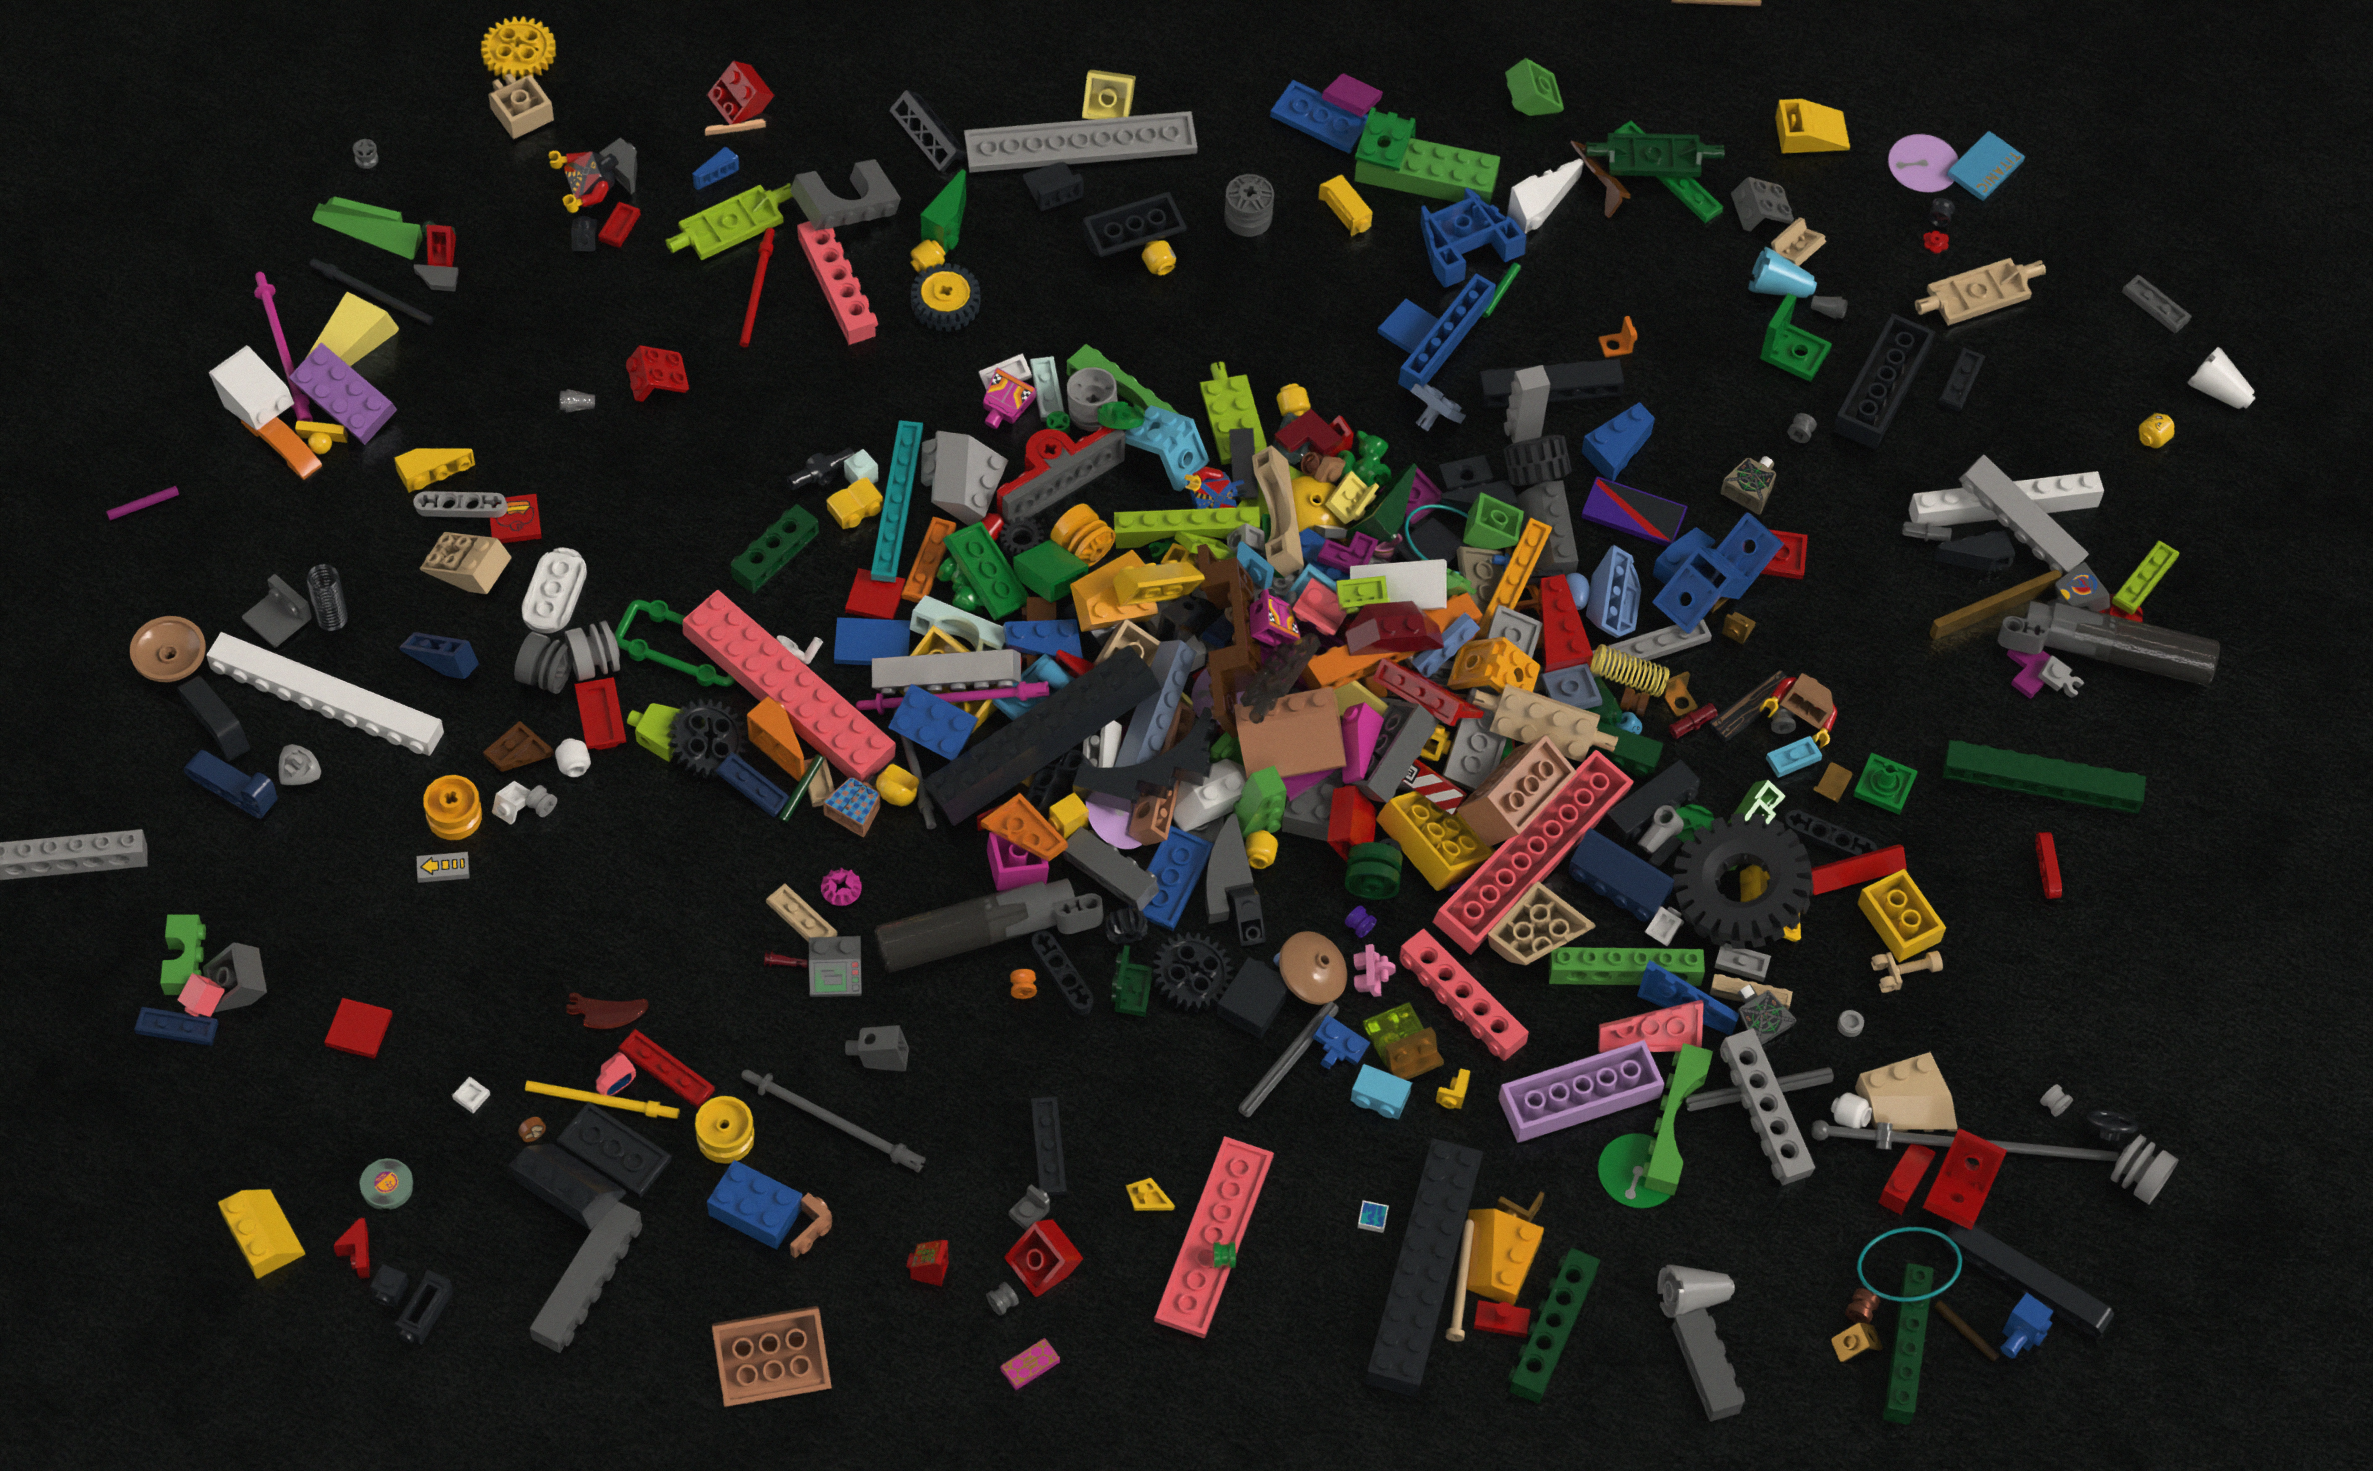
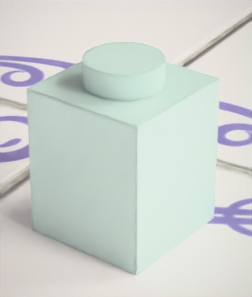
(861, 466)

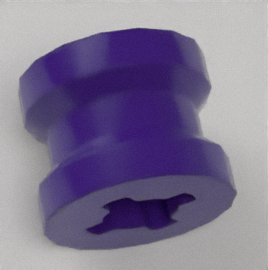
(1360, 921)

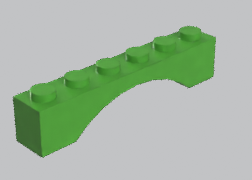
(1126, 384)
(1666, 1161)

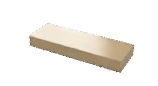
(799, 914)

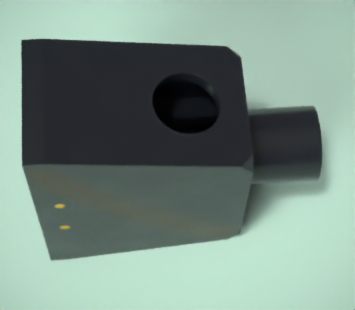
(1181, 619)

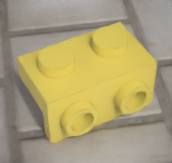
(1351, 498)

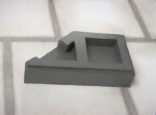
(438, 277)

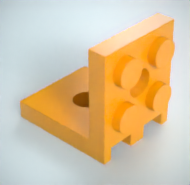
(1495, 666)

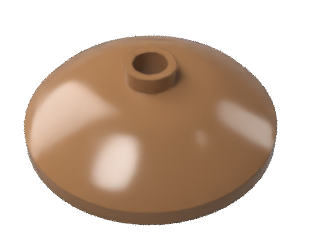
(167, 638)
(1306, 974)

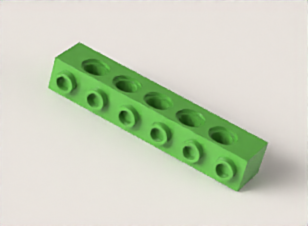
(1621, 965)

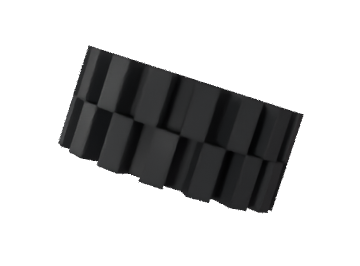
(1020, 528)

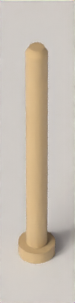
(1455, 1332)

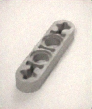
(461, 500)

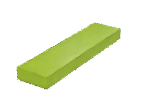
(2145, 577)

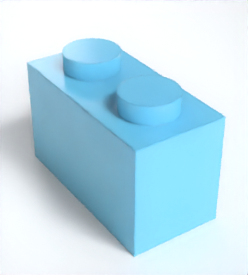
(1380, 1092)

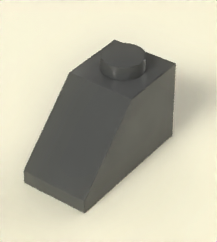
(626, 170)

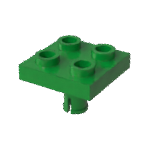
(1885, 783)

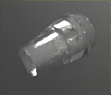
(574, 400)

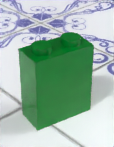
(1049, 570)

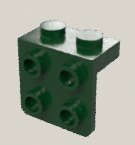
(1131, 985)

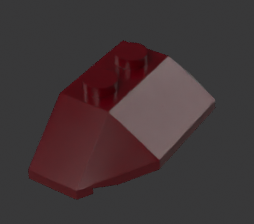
(1392, 629)

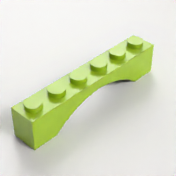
(1144, 527)

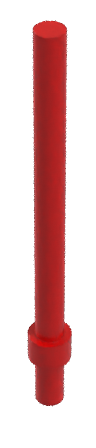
(765, 251)

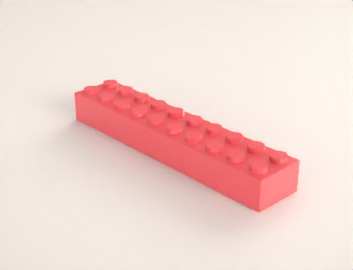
(771, 670)
(1532, 853)

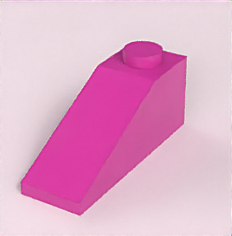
(1359, 733)

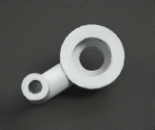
(805, 657)

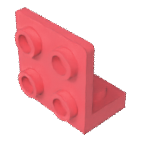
(1320, 607)

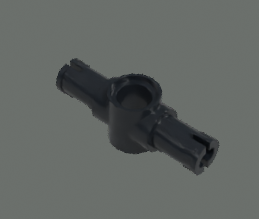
(819, 469)

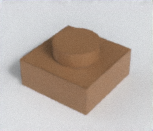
(1330, 469)

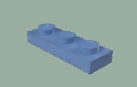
(1453, 638)

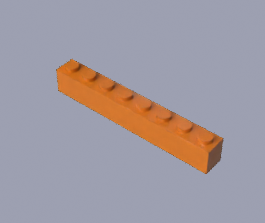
(1339, 668)

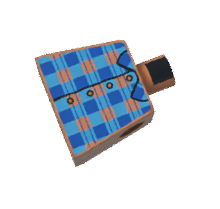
(854, 804)

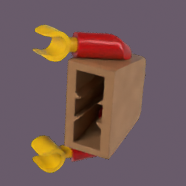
(1807, 700)

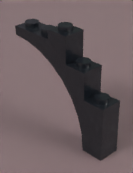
(1123, 785)

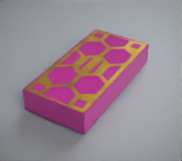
(1030, 1364)

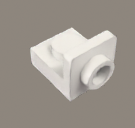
(509, 801)
(1665, 925)

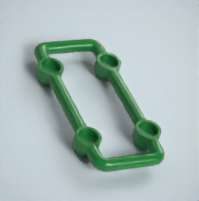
(639, 649)

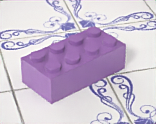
(342, 393)

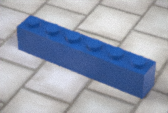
(1447, 332)

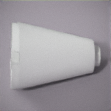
(2222, 381)

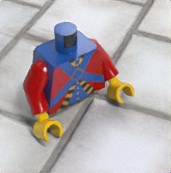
(1213, 489)

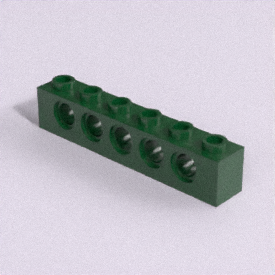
(1908, 1345)
(1533, 1384)

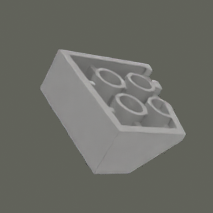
(965, 476)

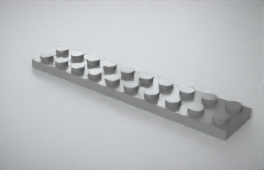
(1080, 141)

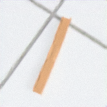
(718, 129)

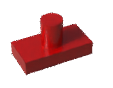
(1502, 1318)

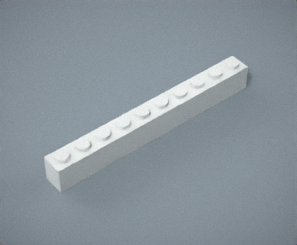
(325, 694)

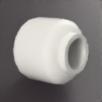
(572, 757)
(1851, 1111)

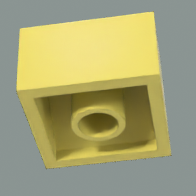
(1108, 95)

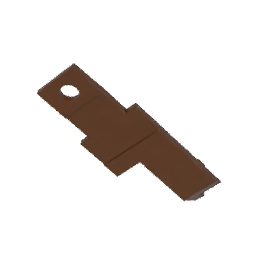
(1615, 190)

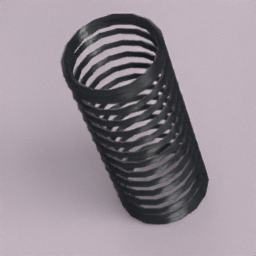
(318, 598)

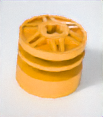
(1083, 534)

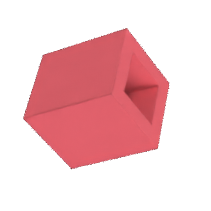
(200, 995)

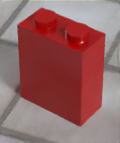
(1350, 819)

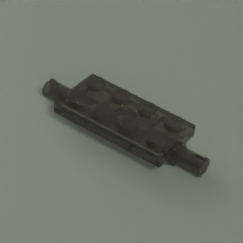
(1278, 675)

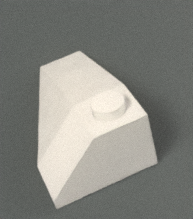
(1537, 197)

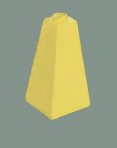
(356, 329)

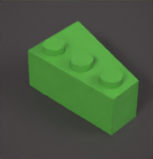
(1261, 803)

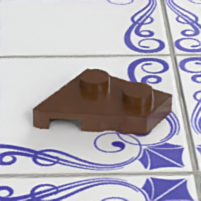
(517, 748)

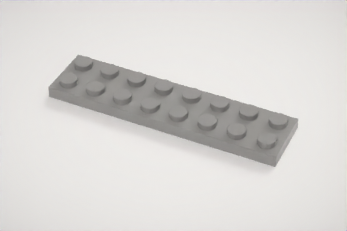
(1474, 747)

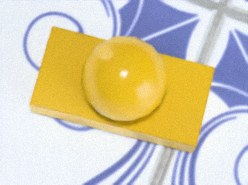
(321, 435)

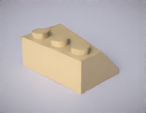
(1908, 1095)

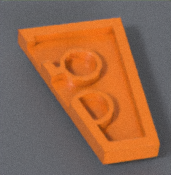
(1025, 827)

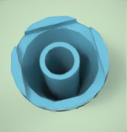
(1780, 276)

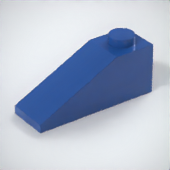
(1678, 552)

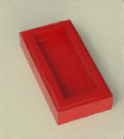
(619, 224)

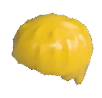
(897, 786)

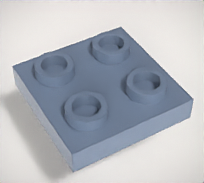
(1436, 406)

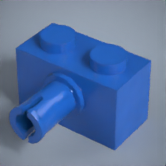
(2026, 1326)

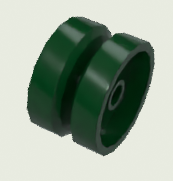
(1373, 871)

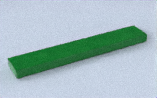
(1684, 187)

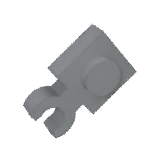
(2057, 676)

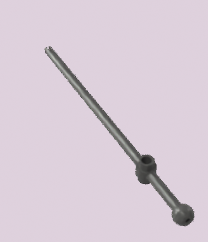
(1884, 1136)

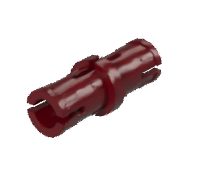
(1692, 720)

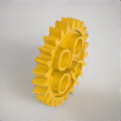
(518, 48)

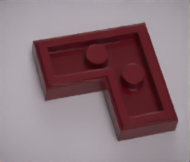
(1308, 428)

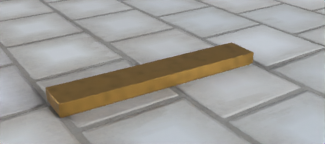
(1995, 604)

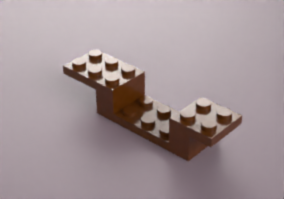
(1235, 666)

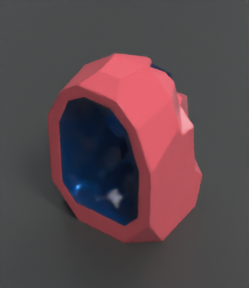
(615, 1075)

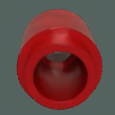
(994, 524)

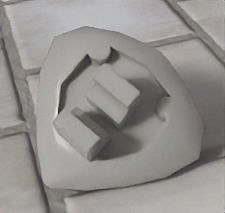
(297, 766)

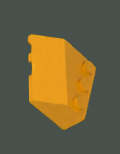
(1098, 601)
(1500, 1254)

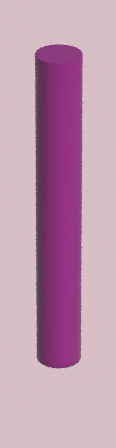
(142, 503)

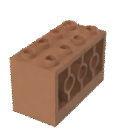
(1516, 791)

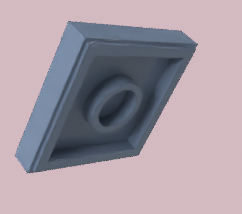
(1572, 686)

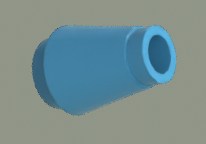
(1051, 672)

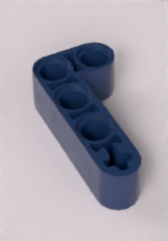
(251, 794)

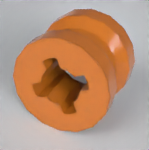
(1023, 983)

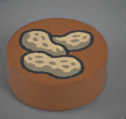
(531, 1129)

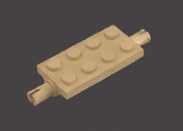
(1980, 290)
(1530, 715)

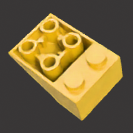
(1810, 127)

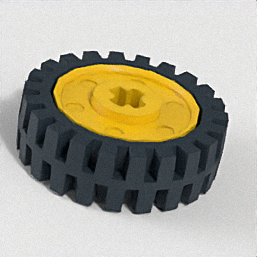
(945, 297)

